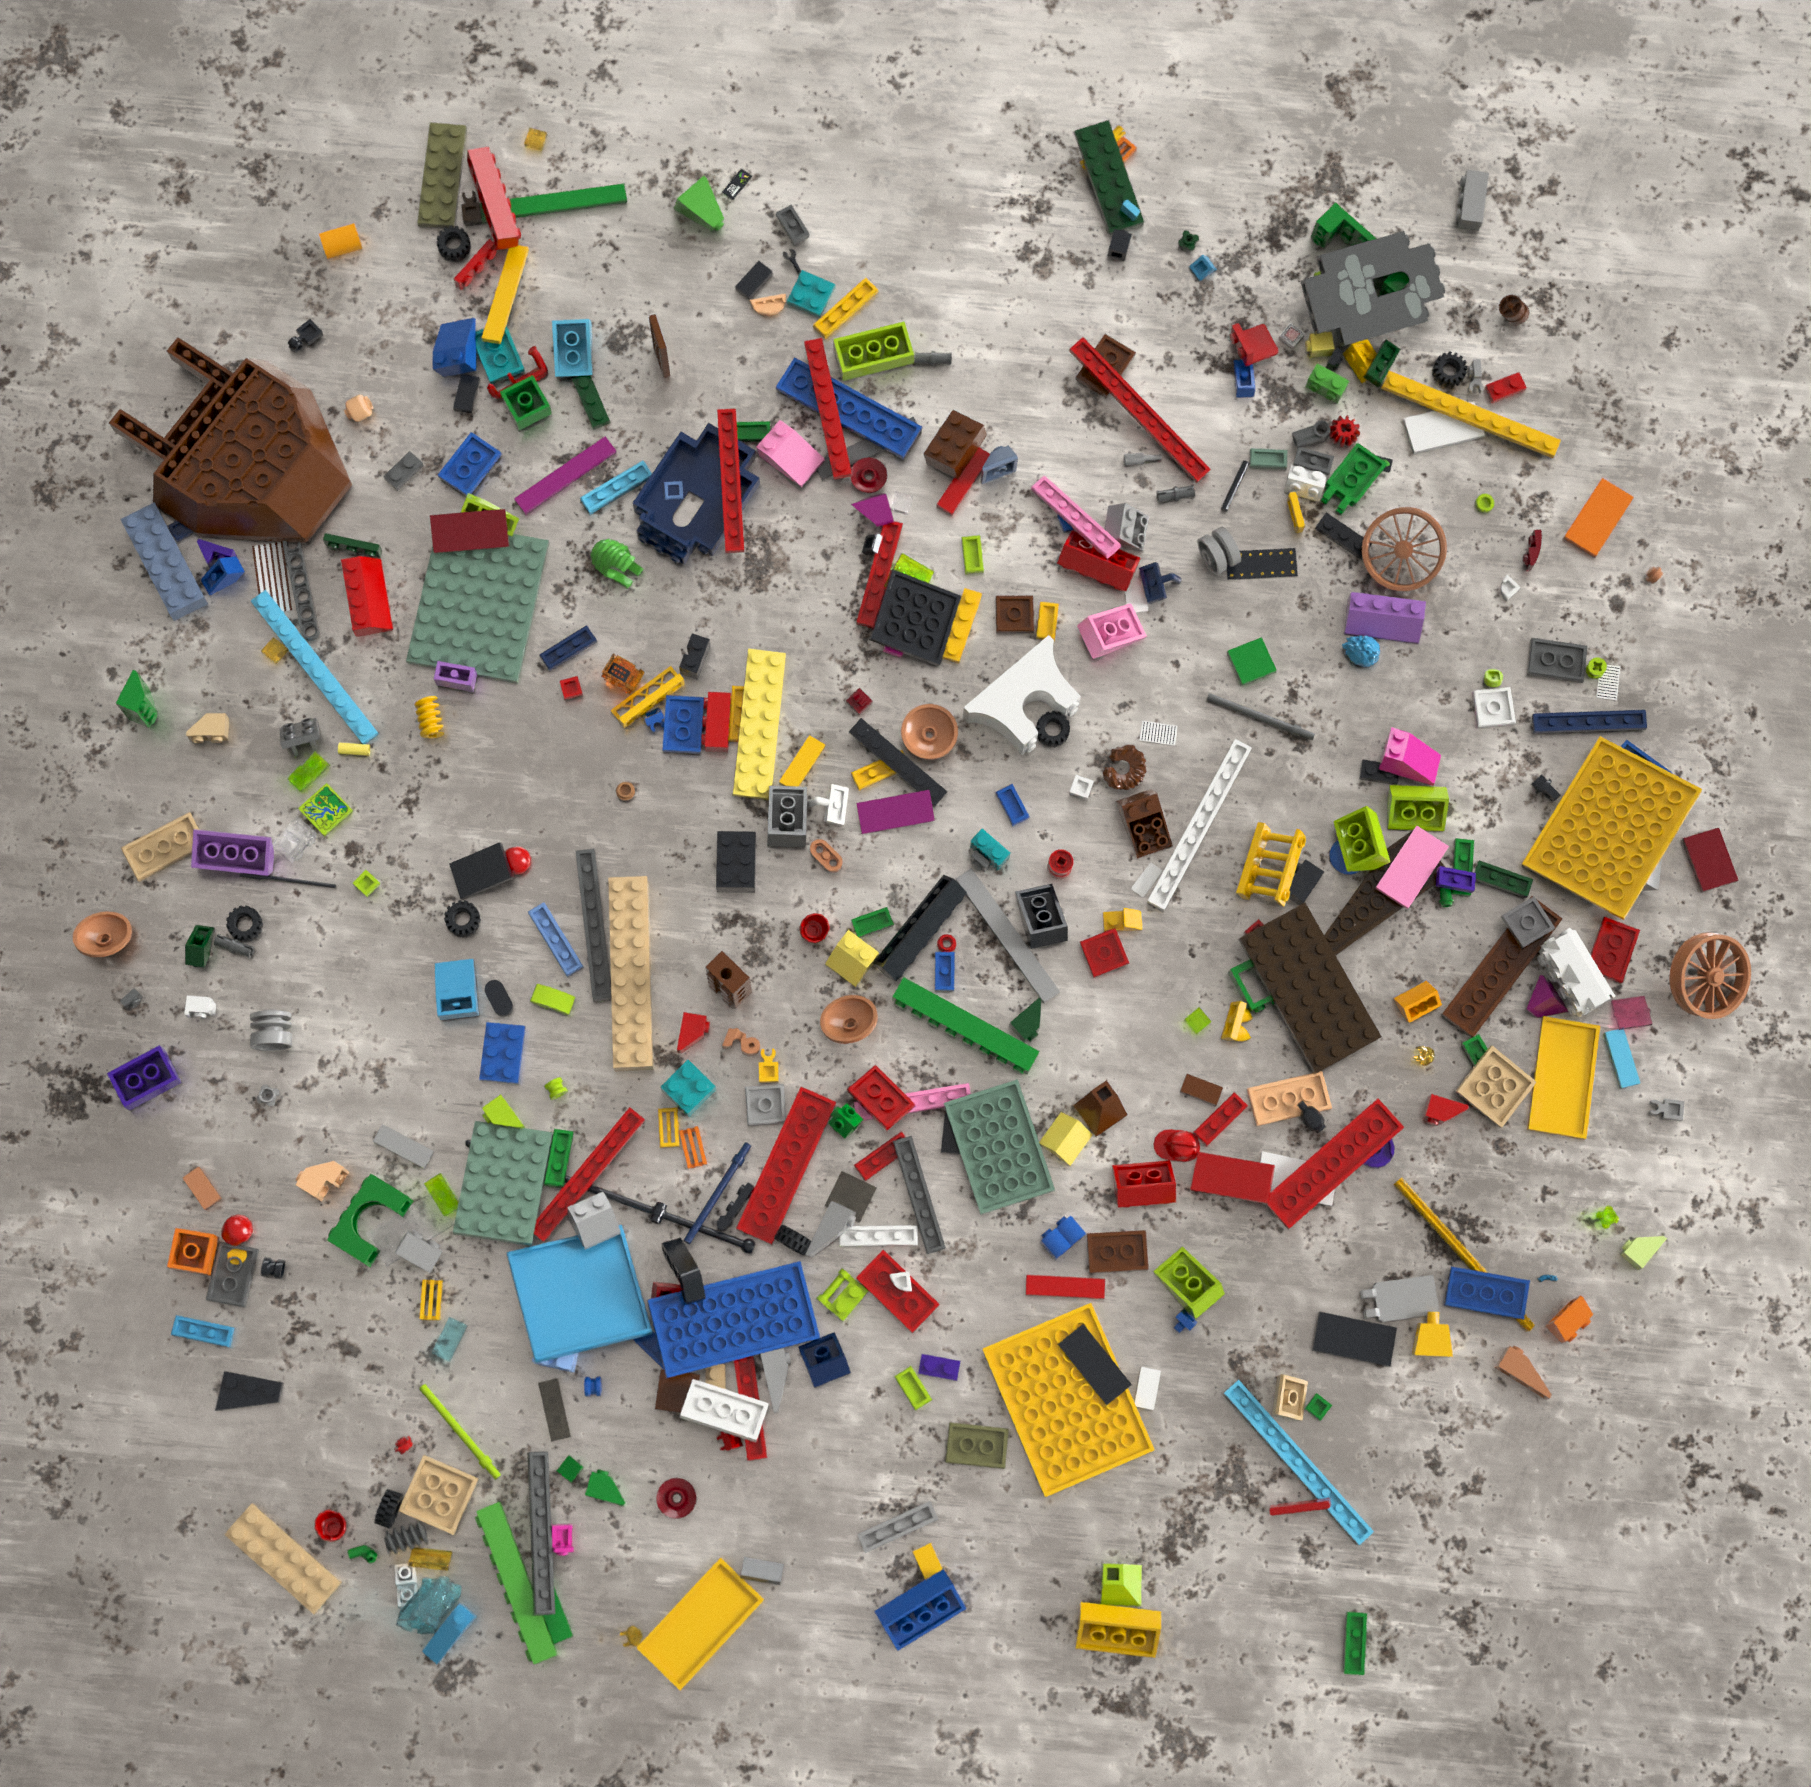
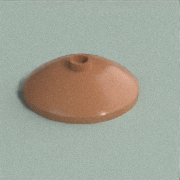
(933, 720)
(102, 934)
(848, 1019)

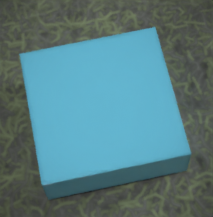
(1130, 210)

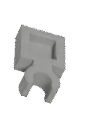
(1670, 1109)

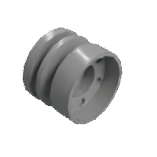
(270, 1033)

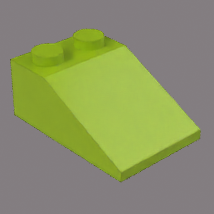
(1189, 1282)

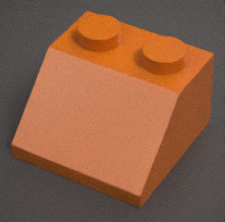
(1570, 1319)

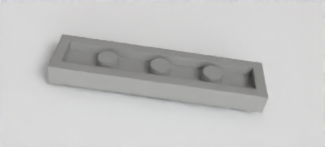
(897, 1527)

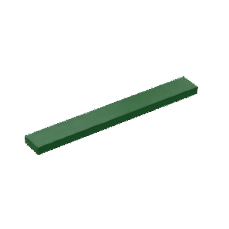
(566, 201)

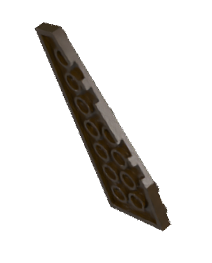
(1369, 906)

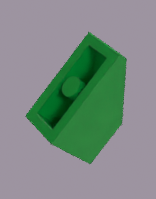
(604, 1488)

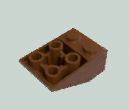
(1144, 822)

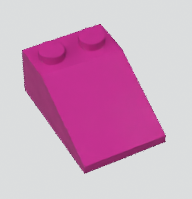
(1409, 757)

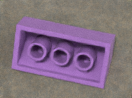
(1384, 617)
(232, 852)

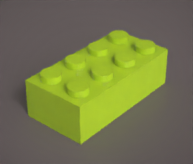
(873, 351)

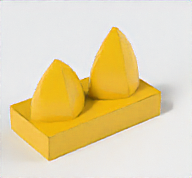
(1236, 1015)

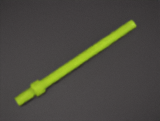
(484, 1461)

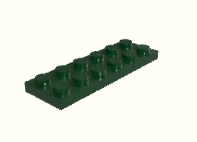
(1107, 174)

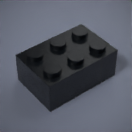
(736, 861)

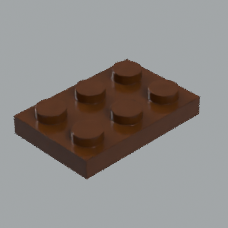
(1115, 354)
(1117, 1251)

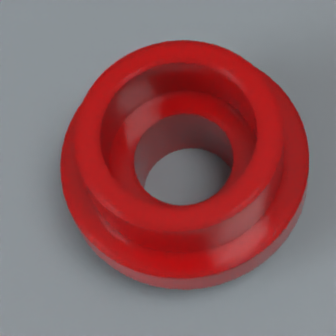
(946, 937)

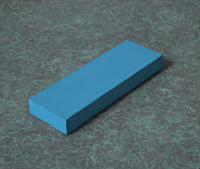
(202, 1331)

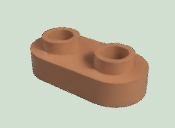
(826, 856)

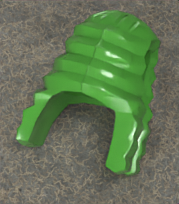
(610, 554)

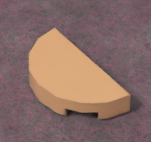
(769, 305)

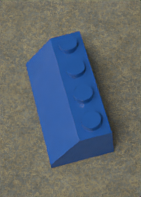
(920, 1609)

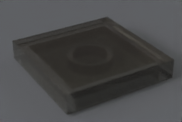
(852, 1194)

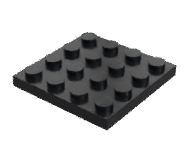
(915, 617)

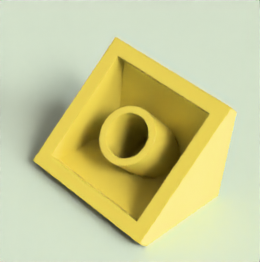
(1066, 1138)

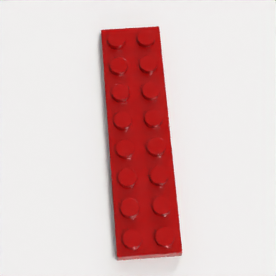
(1333, 1163)
(786, 1165)

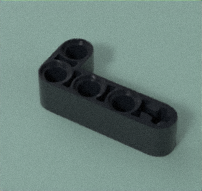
(685, 1270)

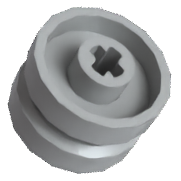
(1219, 550)

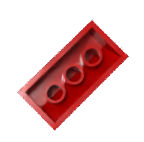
(1088, 561)
(366, 595)

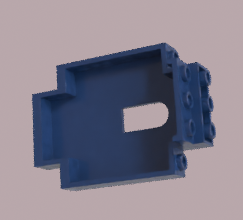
(699, 469)

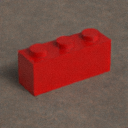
(717, 722)

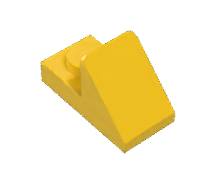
(1122, 920)

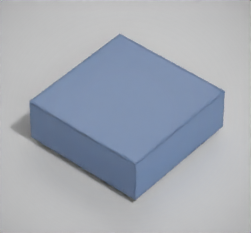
(680, 496)

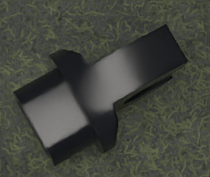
(1543, 785)

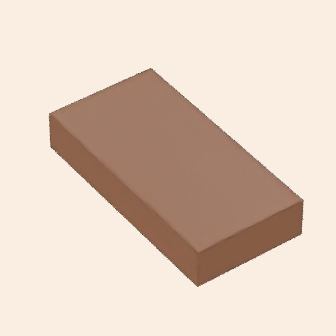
(202, 1188)

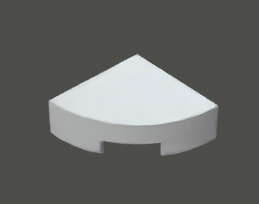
(1508, 588)
(902, 1281)

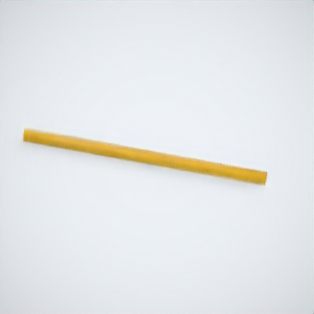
(1474, 1265)

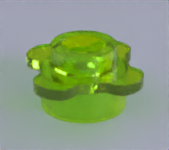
(1613, 1218)

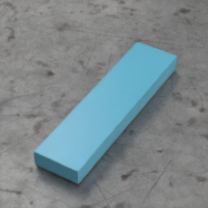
(616, 487)

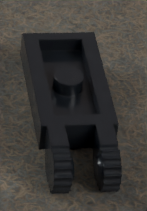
(734, 1207)

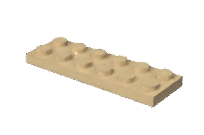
(283, 1558)

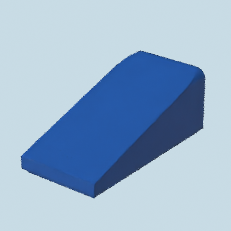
(1244, 380)

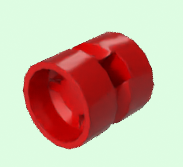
(1060, 864)

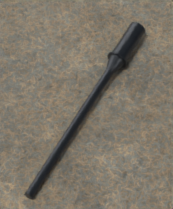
(261, 877)

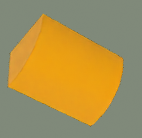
(340, 241)
(1418, 1001)

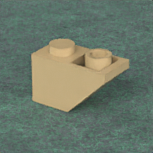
(210, 727)

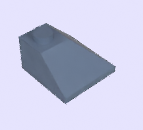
(999, 464)

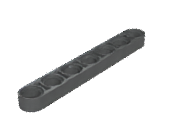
(297, 588)

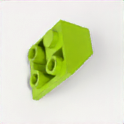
(1121, 1584)

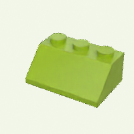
(1417, 807)
(1361, 840)

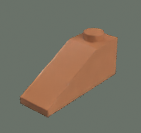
(1519, 1368)

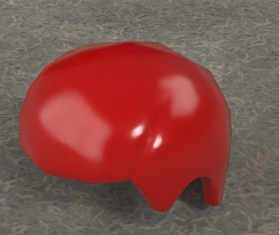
(518, 859)
(814, 928)
(237, 1229)
(330, 1525)

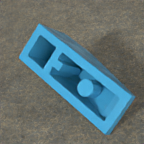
(449, 1633)

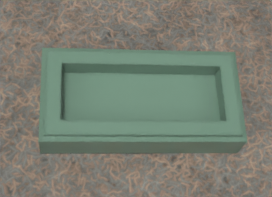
(1268, 458)

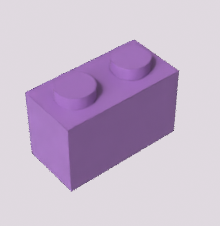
(455, 676)

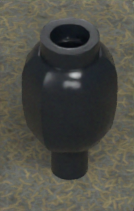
(1311, 1117)

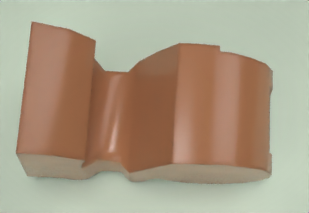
(749, 1046)

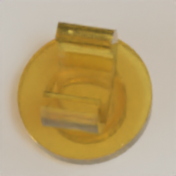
(1426, 1055)
(633, 1635)

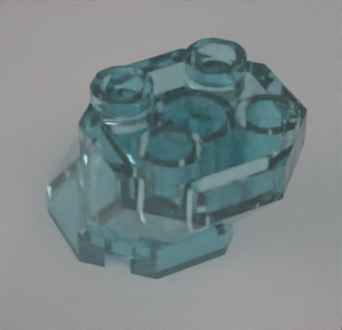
(429, 1605)

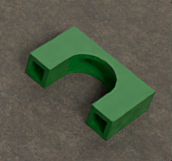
(372, 1193)

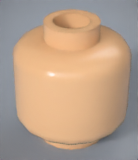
(358, 408)

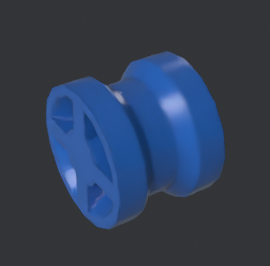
(592, 1386)

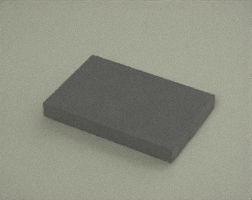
(1557, 660)
(231, 1282)

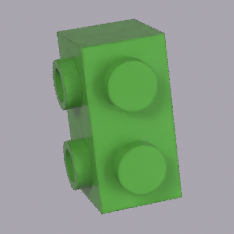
(1327, 383)

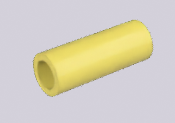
(354, 749)

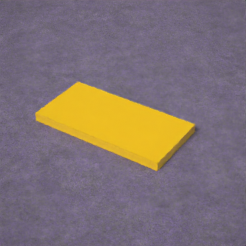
(1563, 1078)
(700, 1624)

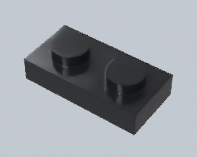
(1371, 772)

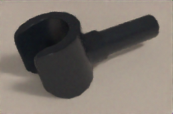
(792, 259)

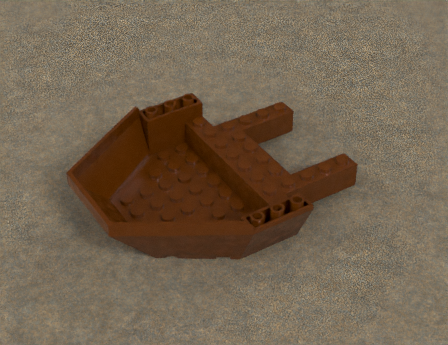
(244, 454)

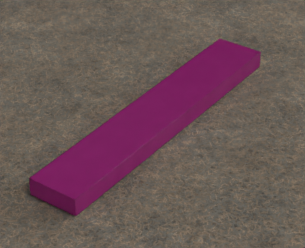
(565, 475)

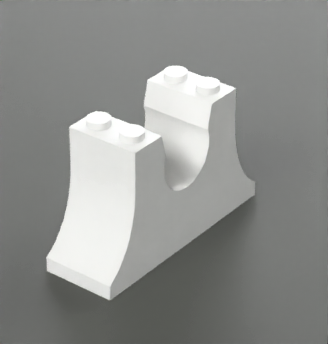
(1028, 680)

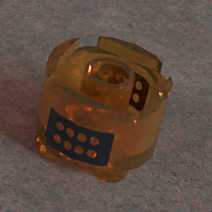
(623, 673)

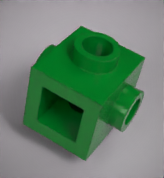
(845, 1120)

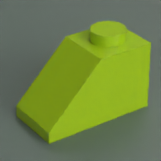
(501, 1114)

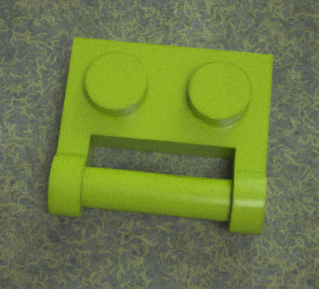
(847, 1299)

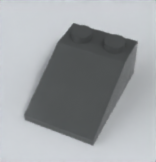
(787, 816)

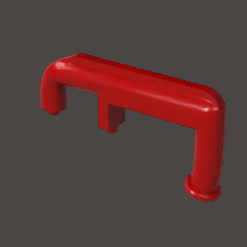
(538, 373)

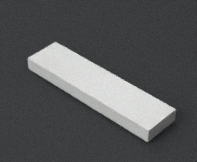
(879, 1236)

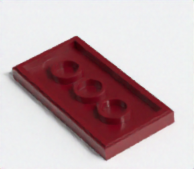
(469, 530)

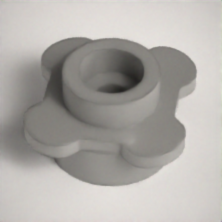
(270, 1101)

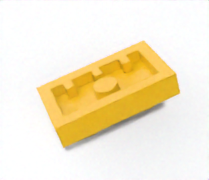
(1359, 357)

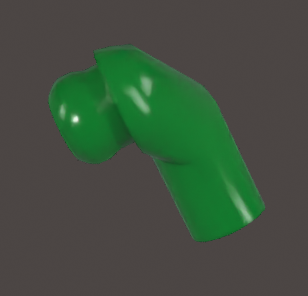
(364, 1551)

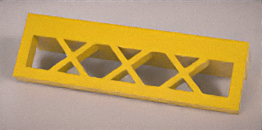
(650, 700)

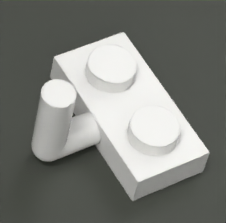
(835, 804)

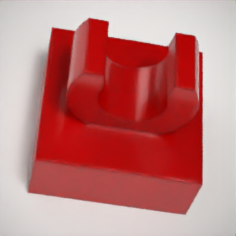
(730, 1441)

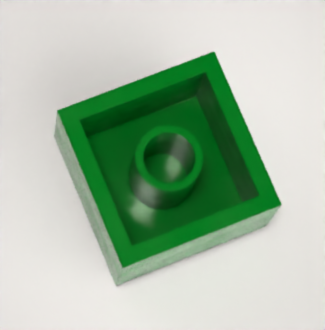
(525, 402)

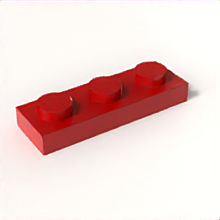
(475, 265)

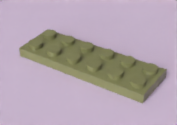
(442, 175)

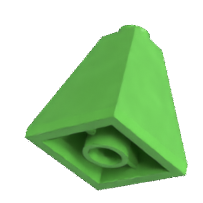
(701, 205)

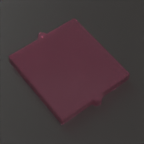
(1631, 1012)

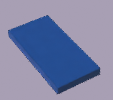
(1487, 1292)

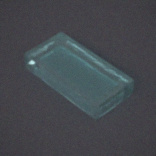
(449, 1339)

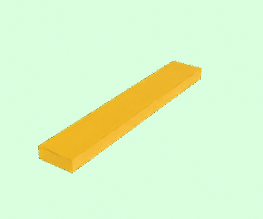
(505, 294)

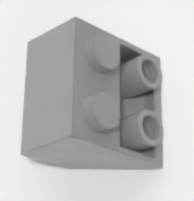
(1127, 526)

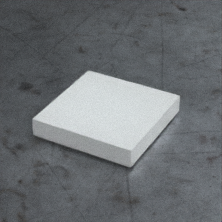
(1493, 707)

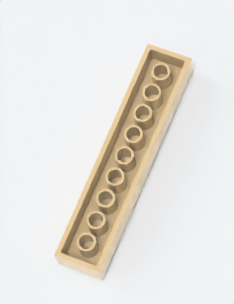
(630, 974)

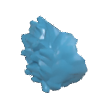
(1362, 650)

